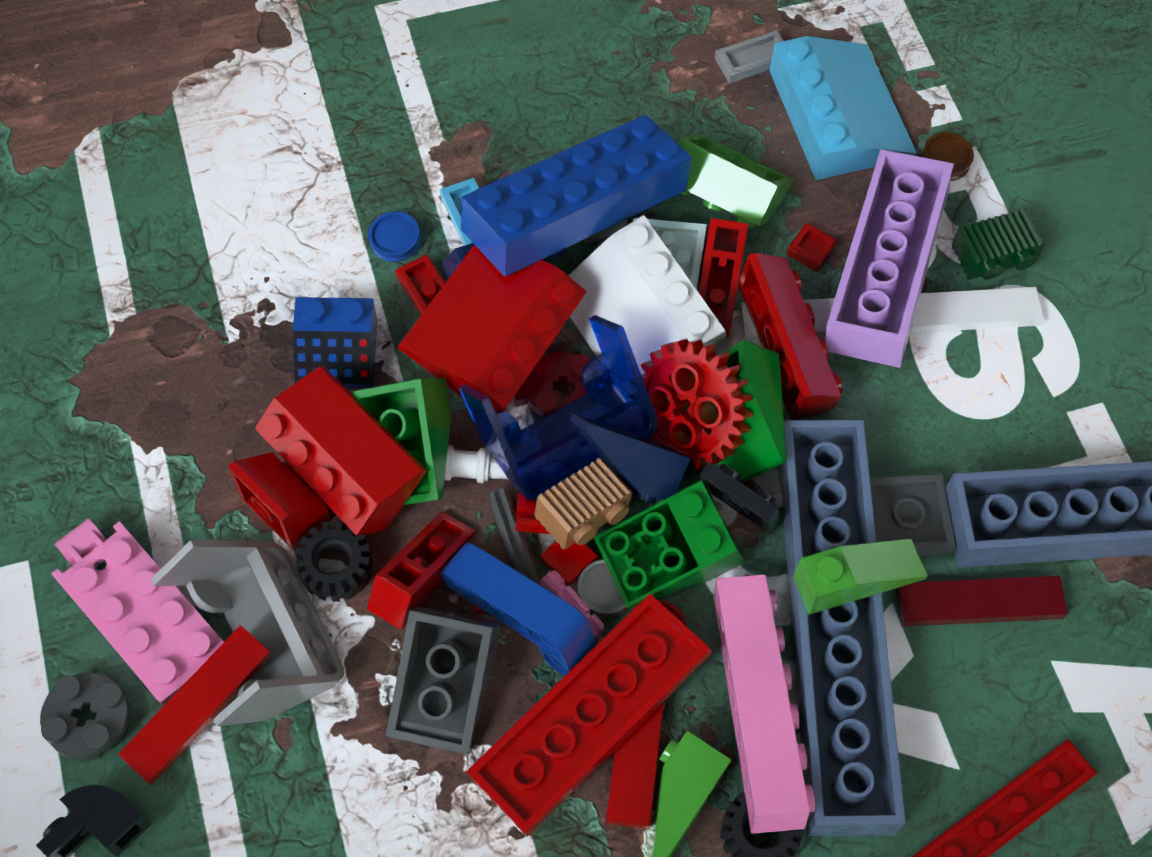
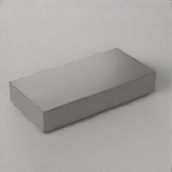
(747, 57)

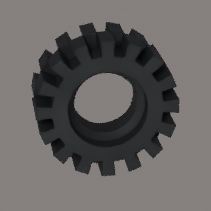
(338, 584)
(739, 845)

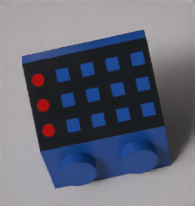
(336, 336)

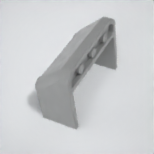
(265, 595)

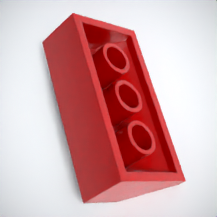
(787, 328)
(341, 451)

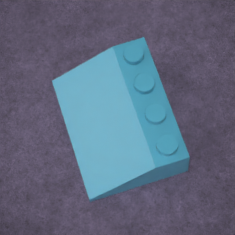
(837, 104)

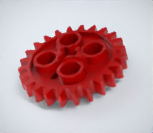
(693, 401)

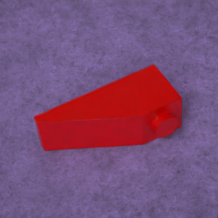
(722, 268)
(414, 572)

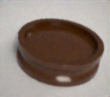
(952, 149)

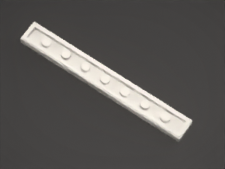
(944, 311)

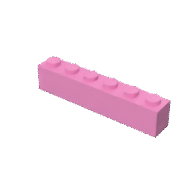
(761, 705)

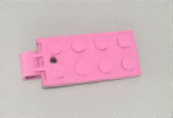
(145, 623)

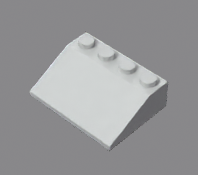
(645, 291)

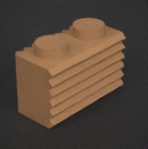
(583, 504)

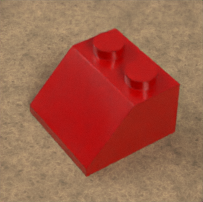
(279, 497)

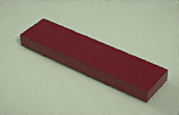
(981, 601)

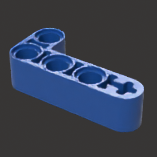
(521, 605)

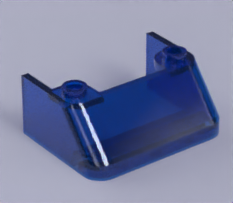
(553, 446)

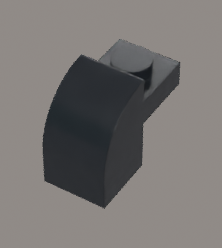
(94, 812)

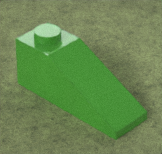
(856, 572)
(686, 784)

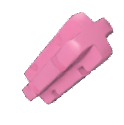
(555, 584)

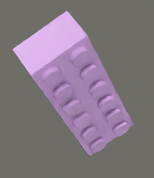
(888, 258)

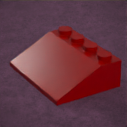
(492, 326)

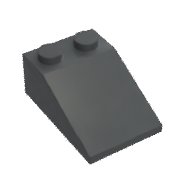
(442, 678)

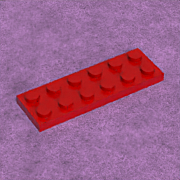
(588, 714)

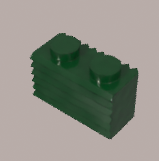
(997, 245)

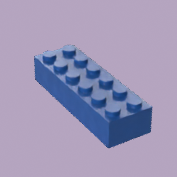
(574, 194)

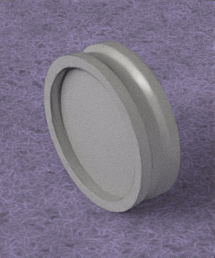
(600, 591)

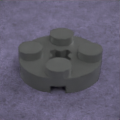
(68, 698)

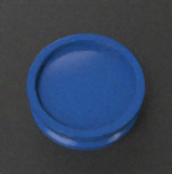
(394, 236)

